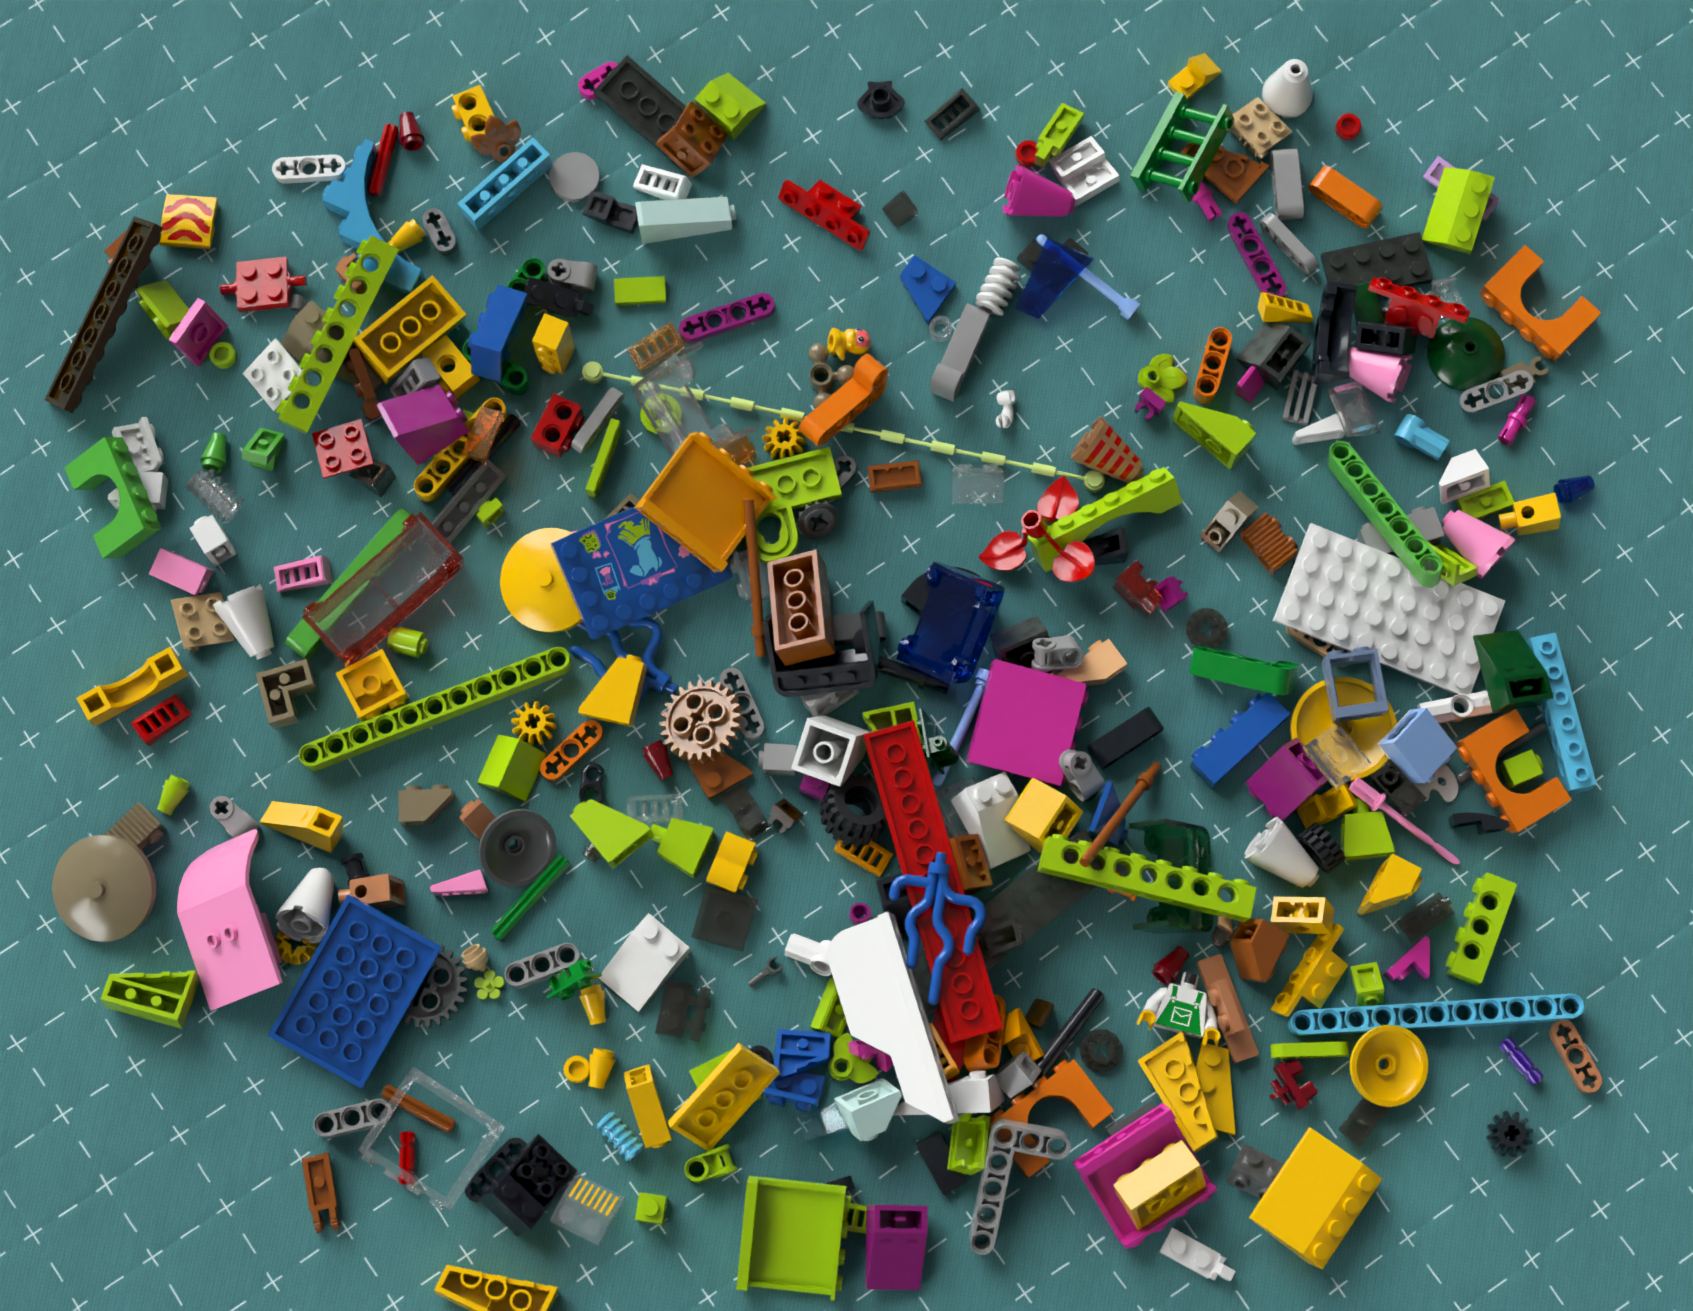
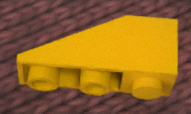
(305, 823)

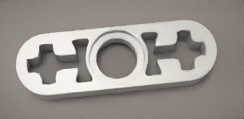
(317, 176)

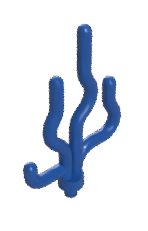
(654, 679)
(937, 887)

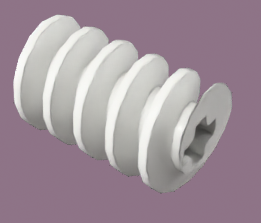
(997, 286)

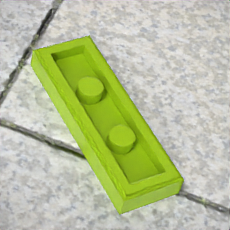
(604, 458)

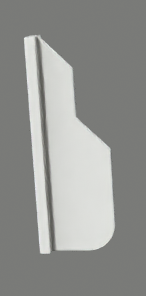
(888, 1012)

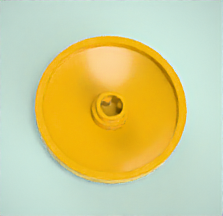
(535, 584)
(1313, 717)

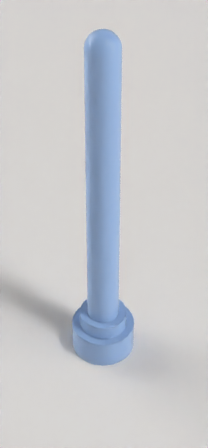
(1126, 305)
(981, 676)

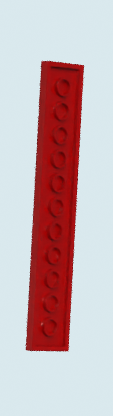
(917, 835)

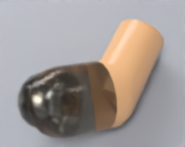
(1222, 932)

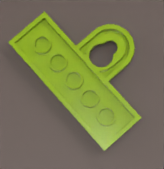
(795, 483)

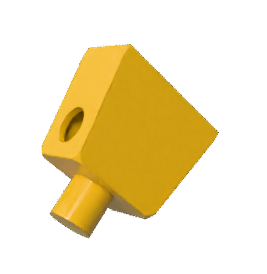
(1543, 513)

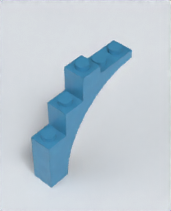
(351, 201)

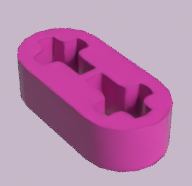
(594, 77)

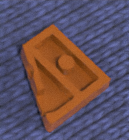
(719, 774)

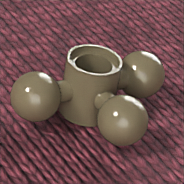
(819, 354)

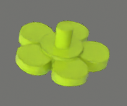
(489, 986)

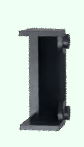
(831, 673)

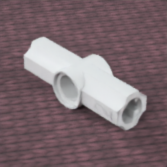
(1474, 705)
(809, 952)

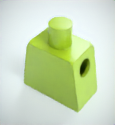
(1365, 834)
(683, 844)

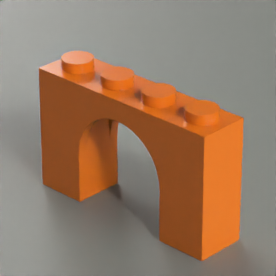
(1550, 336)
(1481, 751)
(1067, 1084)

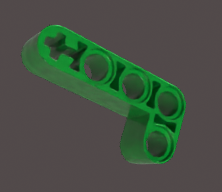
(1244, 671)

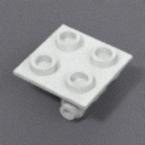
(273, 373)

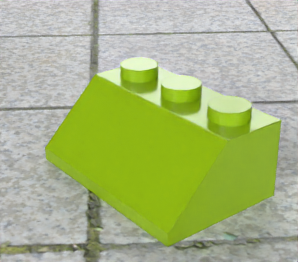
(1458, 209)

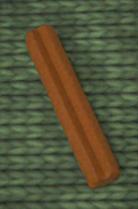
(421, 1110)

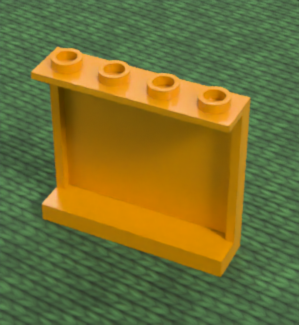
(702, 500)

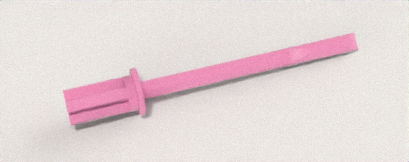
(1376, 801)

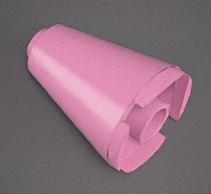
(1379, 371)
(1476, 540)

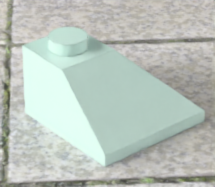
(869, 1108)

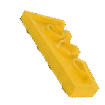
(1178, 1085)

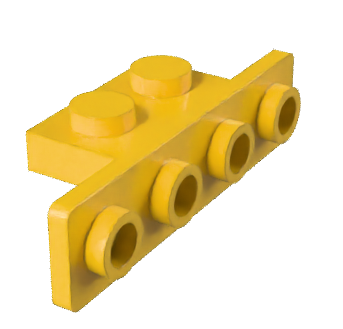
(1314, 975)

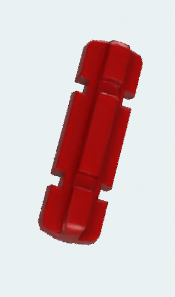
(407, 1153)

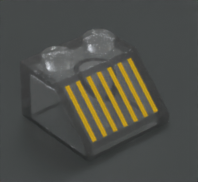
(587, 1209)

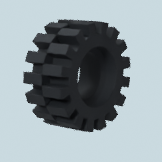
(1321, 847)

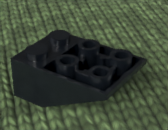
(528, 1185)

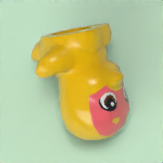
(852, 341)

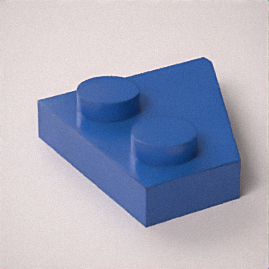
(927, 286)
(800, 1051)

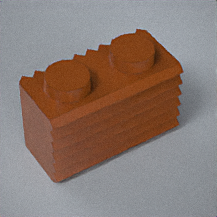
(1269, 543)

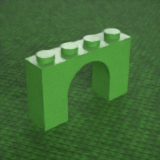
(135, 516)

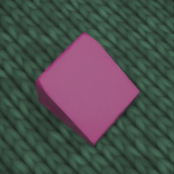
(1249, 384)

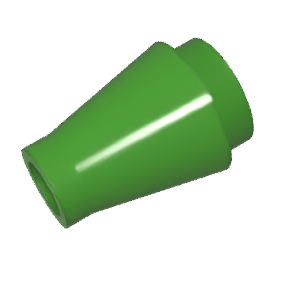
(215, 453)

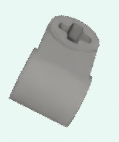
(575, 275)
(1054, 653)
(1082, 777)
(236, 820)

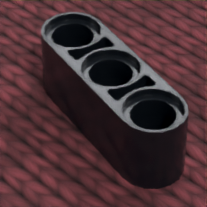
(1125, 738)

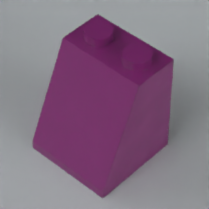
(424, 421)
(1286, 780)

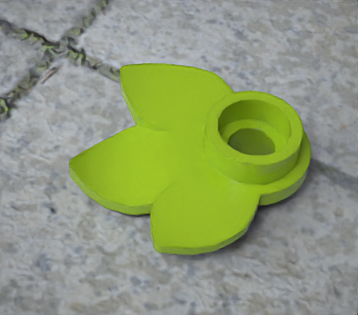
(1165, 377)
(857, 1069)

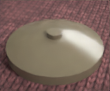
(104, 888)

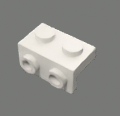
(141, 445)

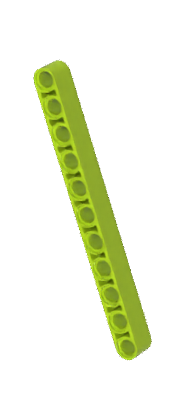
(422, 708)

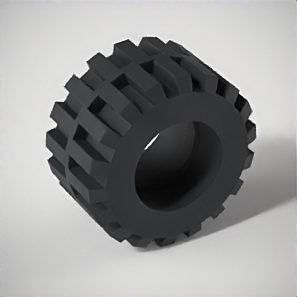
(846, 824)

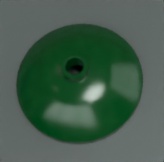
(1460, 367)

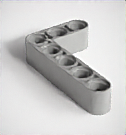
(1001, 1173)

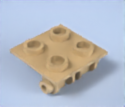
(1259, 127)
(199, 621)

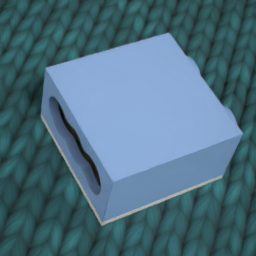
(1418, 745)

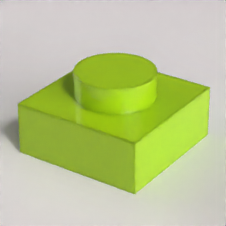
(490, 512)

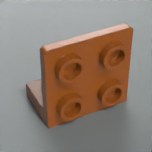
(693, 140)
(970, 863)

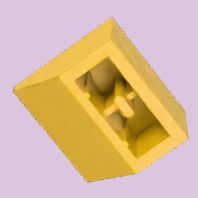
(1041, 813)

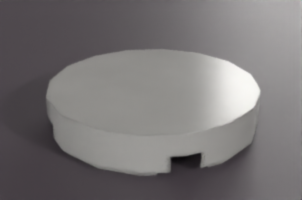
(574, 176)

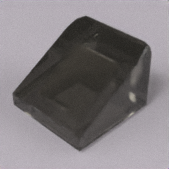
(900, 210)

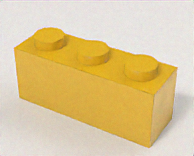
(553, 344)

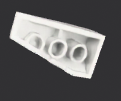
(970, 1095)

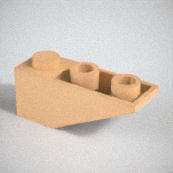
(1098, 665)

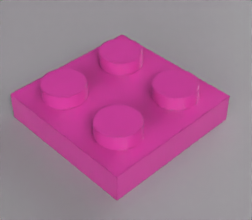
(198, 332)

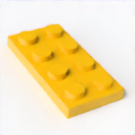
(723, 1097)

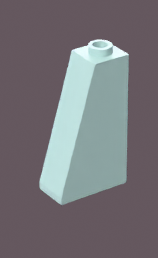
(683, 218)

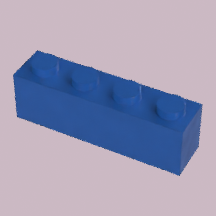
(1239, 739)

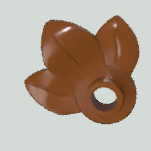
(497, 136)

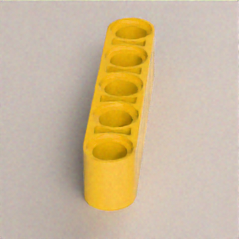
(448, 457)

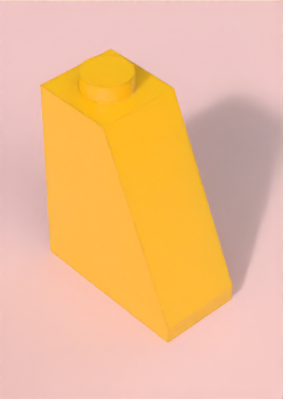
(617, 693)
(647, 1106)

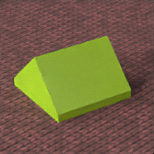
(512, 767)

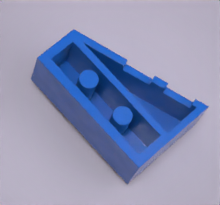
(496, 331)

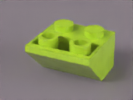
(162, 306)

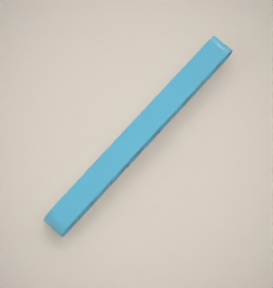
(1448, 1014)

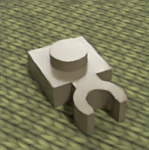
(1531, 369)

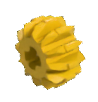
(783, 431)
(524, 721)

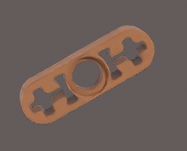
(1576, 1077)

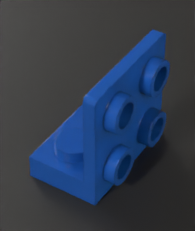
(799, 1089)

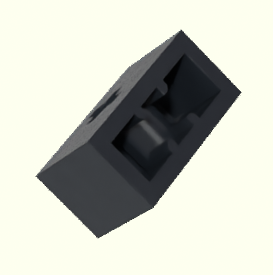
(1386, 337)

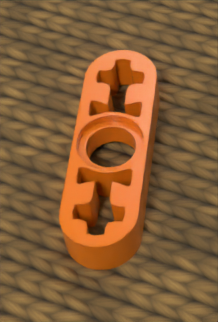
(552, 759)

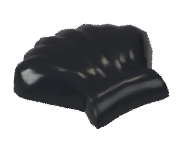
(880, 101)

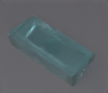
(822, 1123)

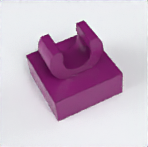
(1151, 402)
(1171, 592)

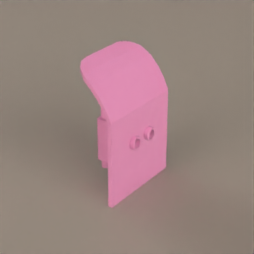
(224, 924)

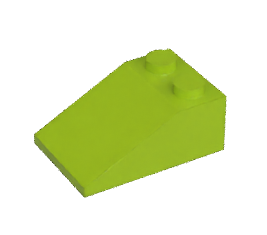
(1215, 431)

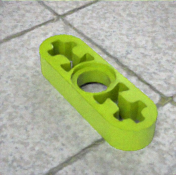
(1309, 1050)

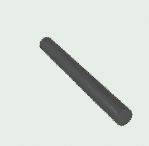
(1534, 731)

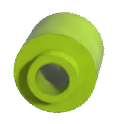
(407, 642)

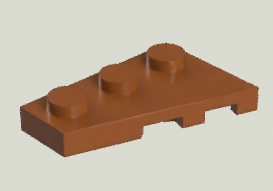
(1230, 172)

